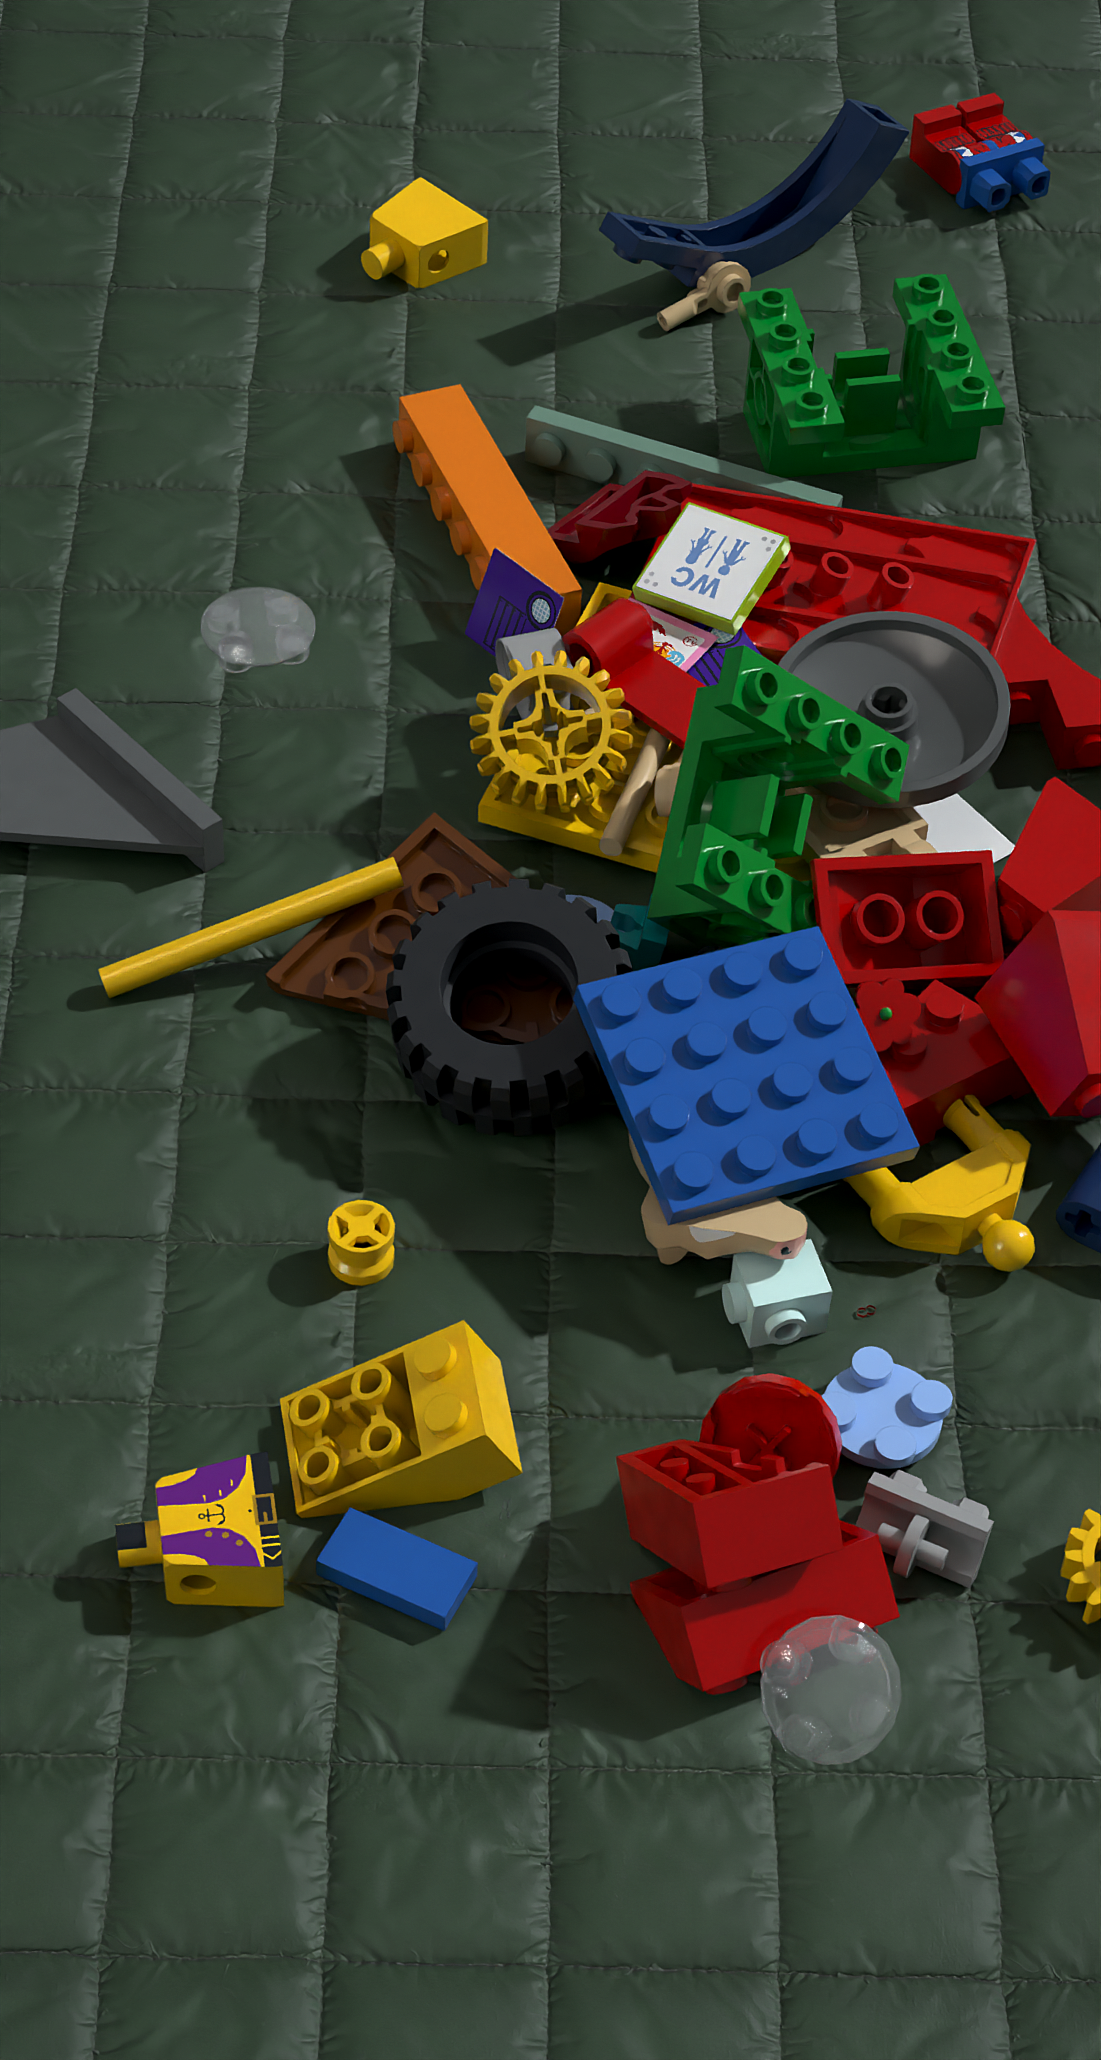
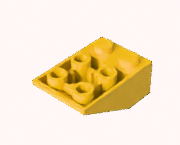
(402, 1428)

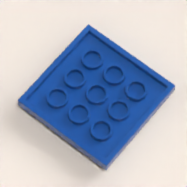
(744, 1074)

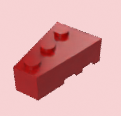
(949, 1057)
(727, 1516)

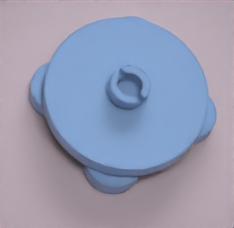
(886, 1410)

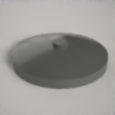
(918, 684)

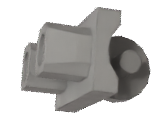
(925, 1528)

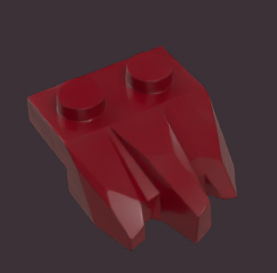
(621, 516)

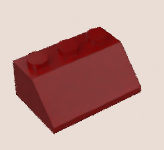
(721, 1635)

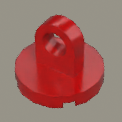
(774, 1418)

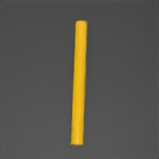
(251, 927)

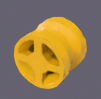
(350, 1233)

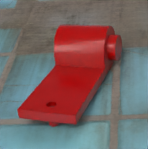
(623, 645)

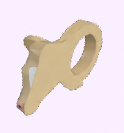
(757, 1227)

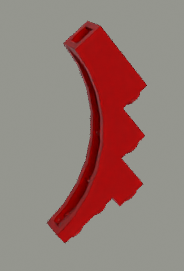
(1051, 691)

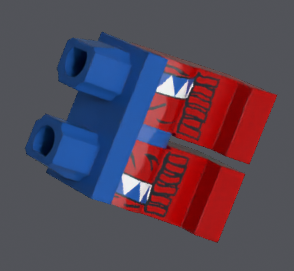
(978, 153)

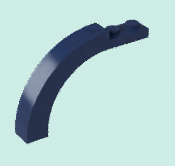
(785, 219)

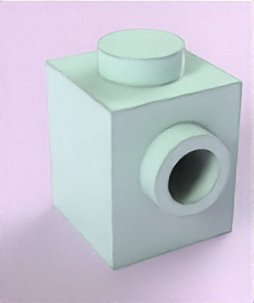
(778, 1297)

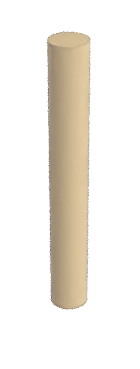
(634, 793)

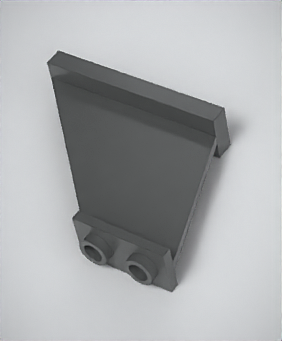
(95, 787)

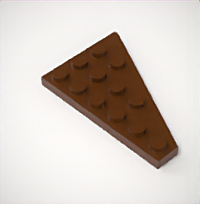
(352, 950)

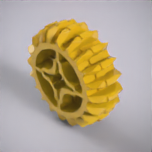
(523, 735)

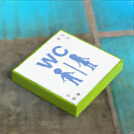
(711, 568)

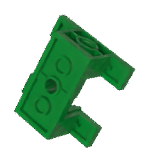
(859, 413)
(729, 806)

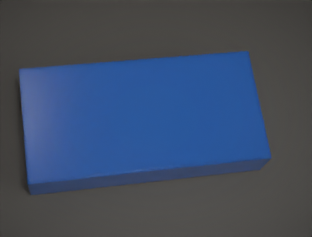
(396, 1568)

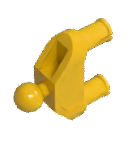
(962, 1201)

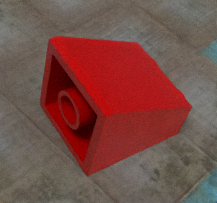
(1051, 864)
(1050, 1010)

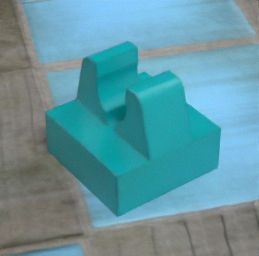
(641, 937)

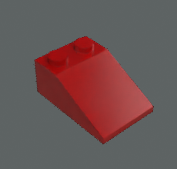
(910, 917)

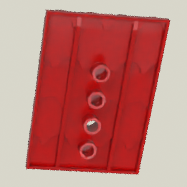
(871, 563)

